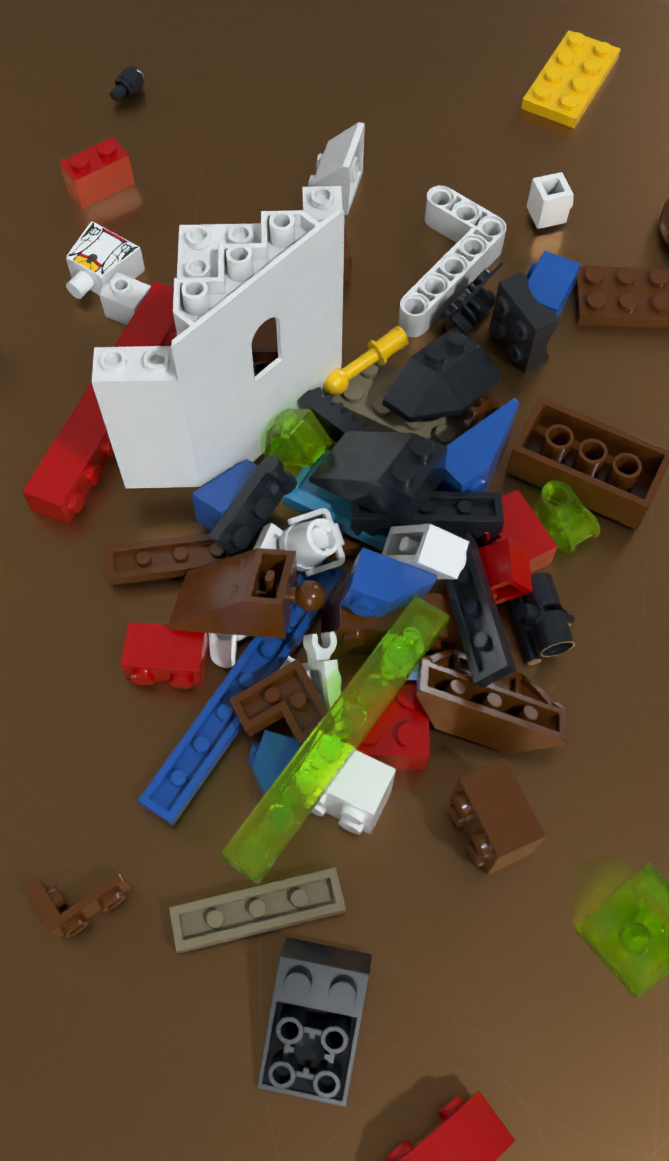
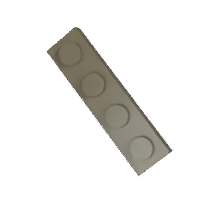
(256, 910)

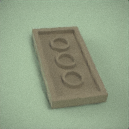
(366, 397)

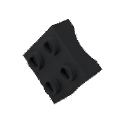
(522, 323)

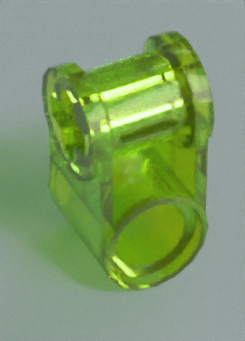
(568, 522)

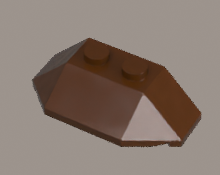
(503, 716)

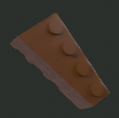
(362, 634)

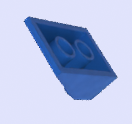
(477, 452)

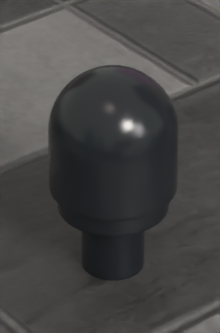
(127, 83)

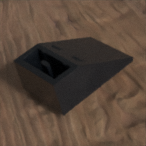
(314, 1021)

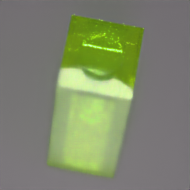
(296, 438)

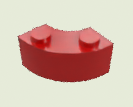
(465, 1133)

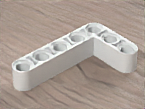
(478, 244)

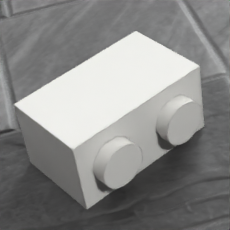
(427, 549)

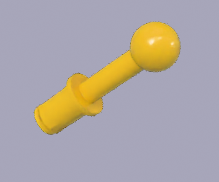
(378, 351)

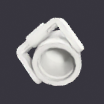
(313, 541)

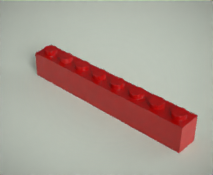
(83, 443)

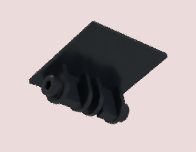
(469, 305)

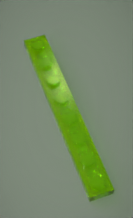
(333, 741)

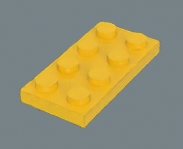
(570, 79)

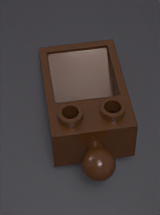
(245, 595)

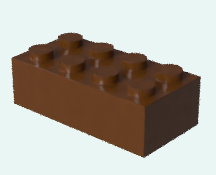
(599, 462)

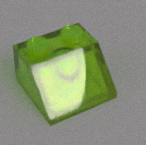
(633, 930)

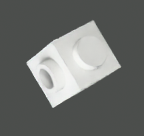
(549, 200)
(122, 297)

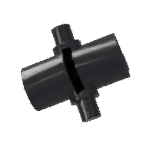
(541, 621)

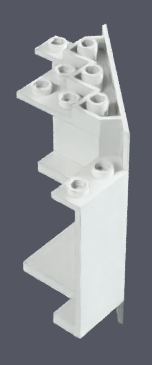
(195, 405)

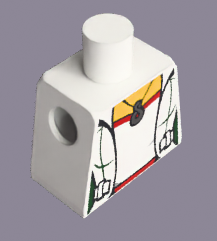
(97, 259)

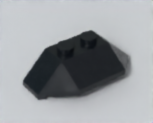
(442, 379)

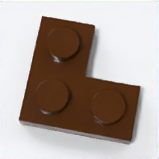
(280, 695)

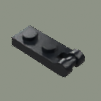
(252, 506)

